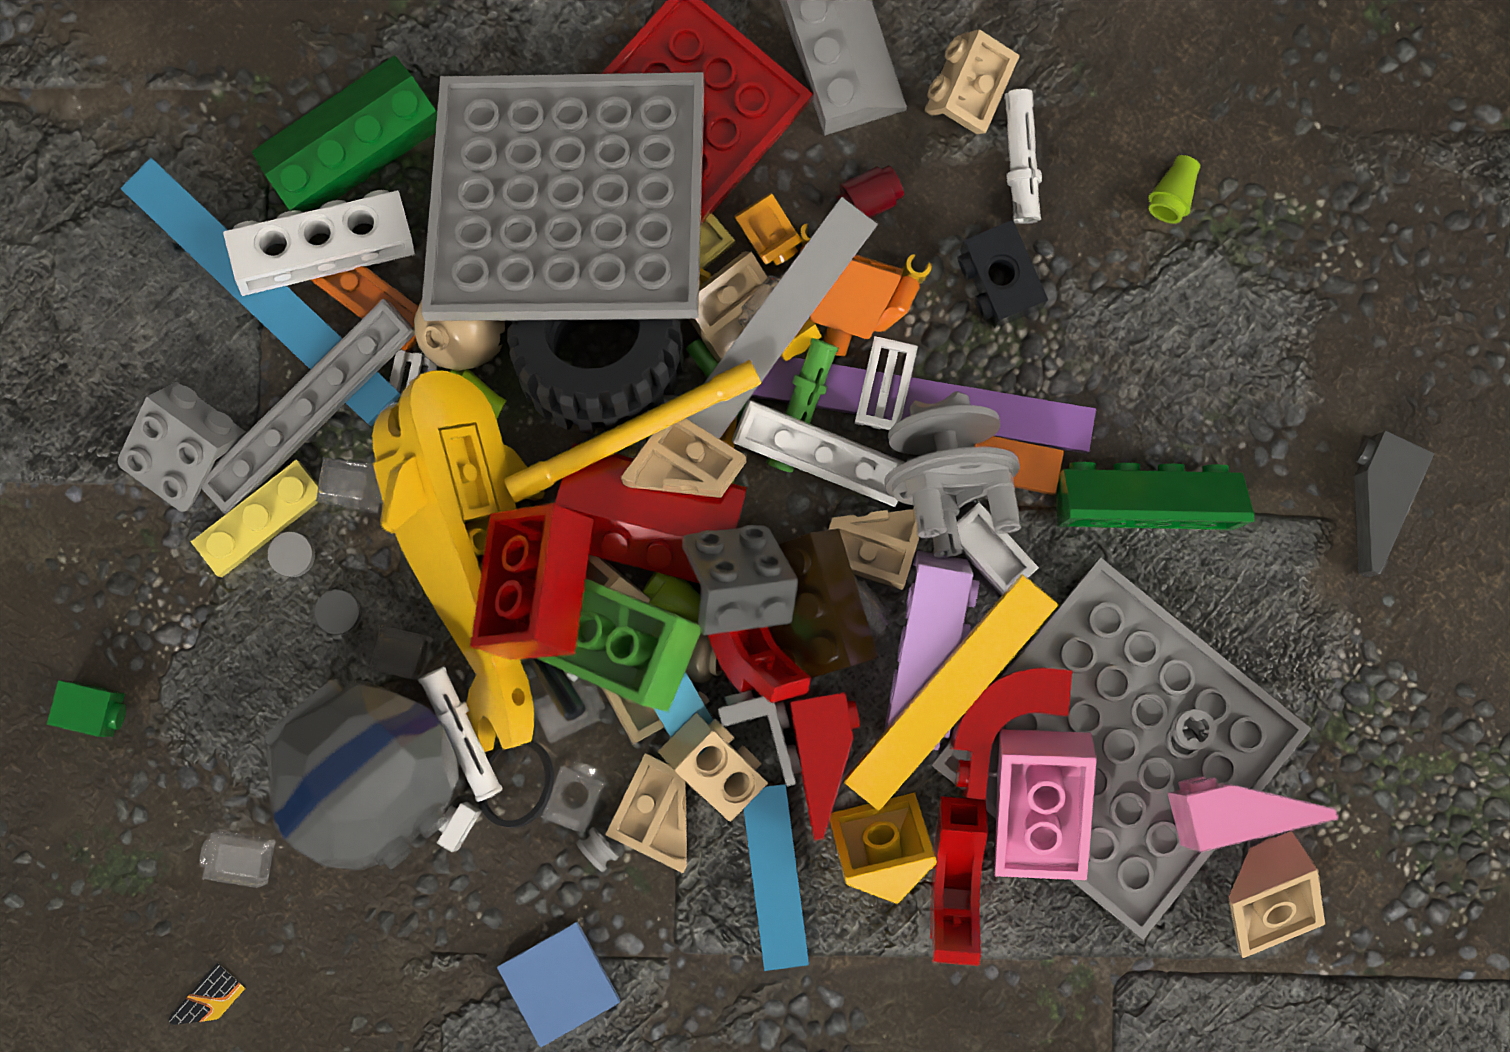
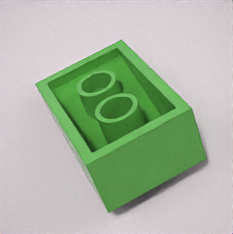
(630, 647)

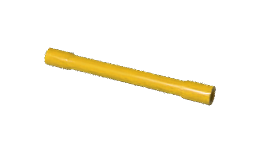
(546, 473)

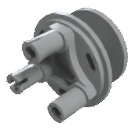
(952, 469)

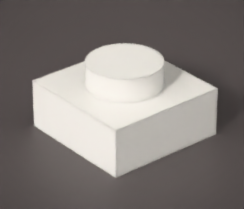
(458, 825)

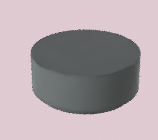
(337, 612)

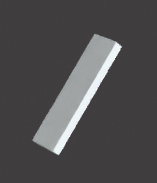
(815, 451)

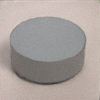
(291, 554)

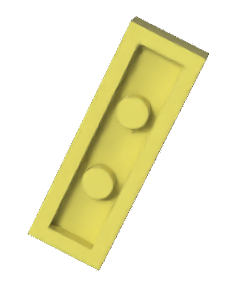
(257, 519)

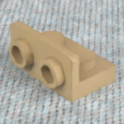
(972, 80)

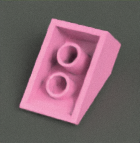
(1044, 804)
(1225, 814)

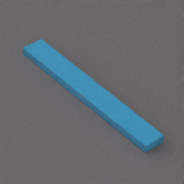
(275, 308)

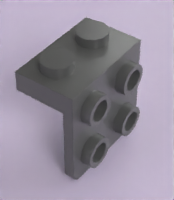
(741, 579)

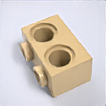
(710, 770)

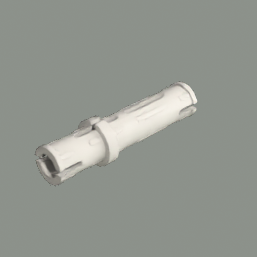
(1023, 165)
(460, 733)

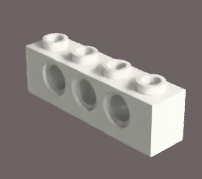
(304, 261)

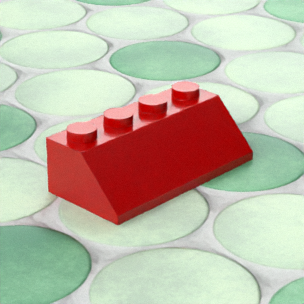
(644, 524)

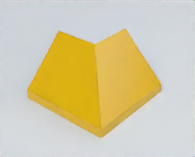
(884, 848)

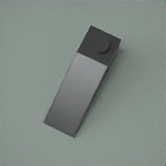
(1384, 491)

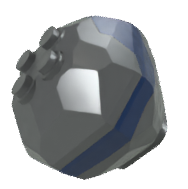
(359, 775)

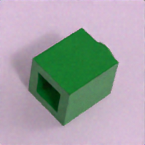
(87, 709)

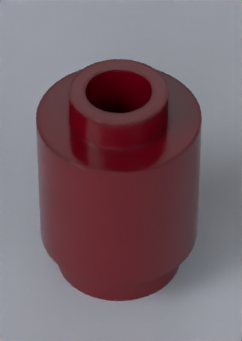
(873, 190)

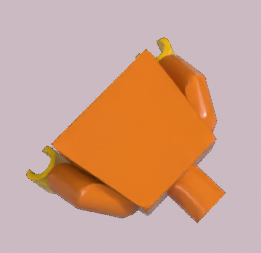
(865, 298)

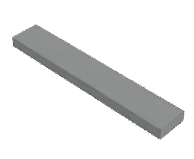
(789, 306)
(307, 406)

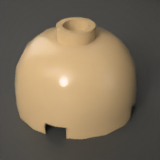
(458, 343)

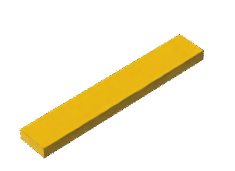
(950, 691)

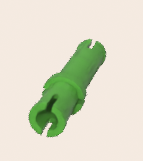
(809, 387)

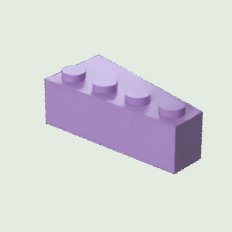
(933, 626)

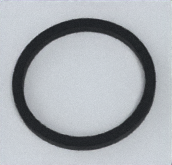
(544, 798)

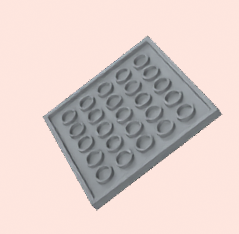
(566, 198)
(1128, 684)

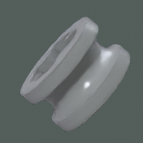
(1192, 743)
(597, 849)

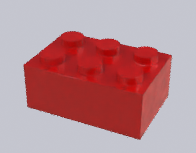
(532, 582)

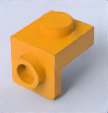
(769, 230)

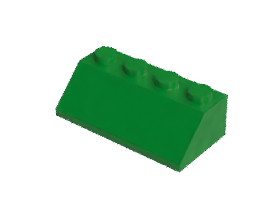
(347, 138)
(1152, 498)

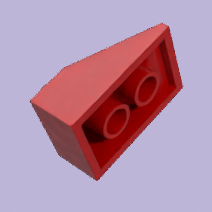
(823, 745)

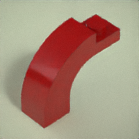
(757, 663)
(1005, 698)
(957, 881)

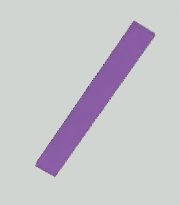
(1020, 417)

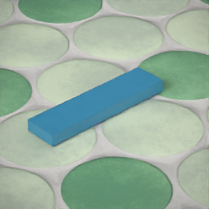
(775, 879)

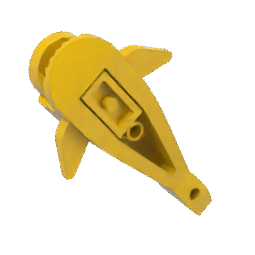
(439, 482)

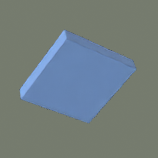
(558, 984)

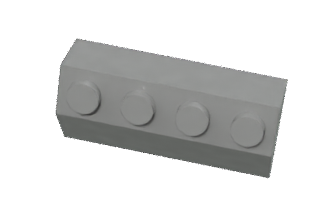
(844, 61)

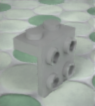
(177, 444)
(745, 707)

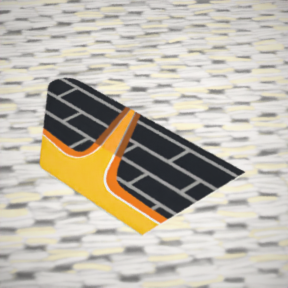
(208, 998)

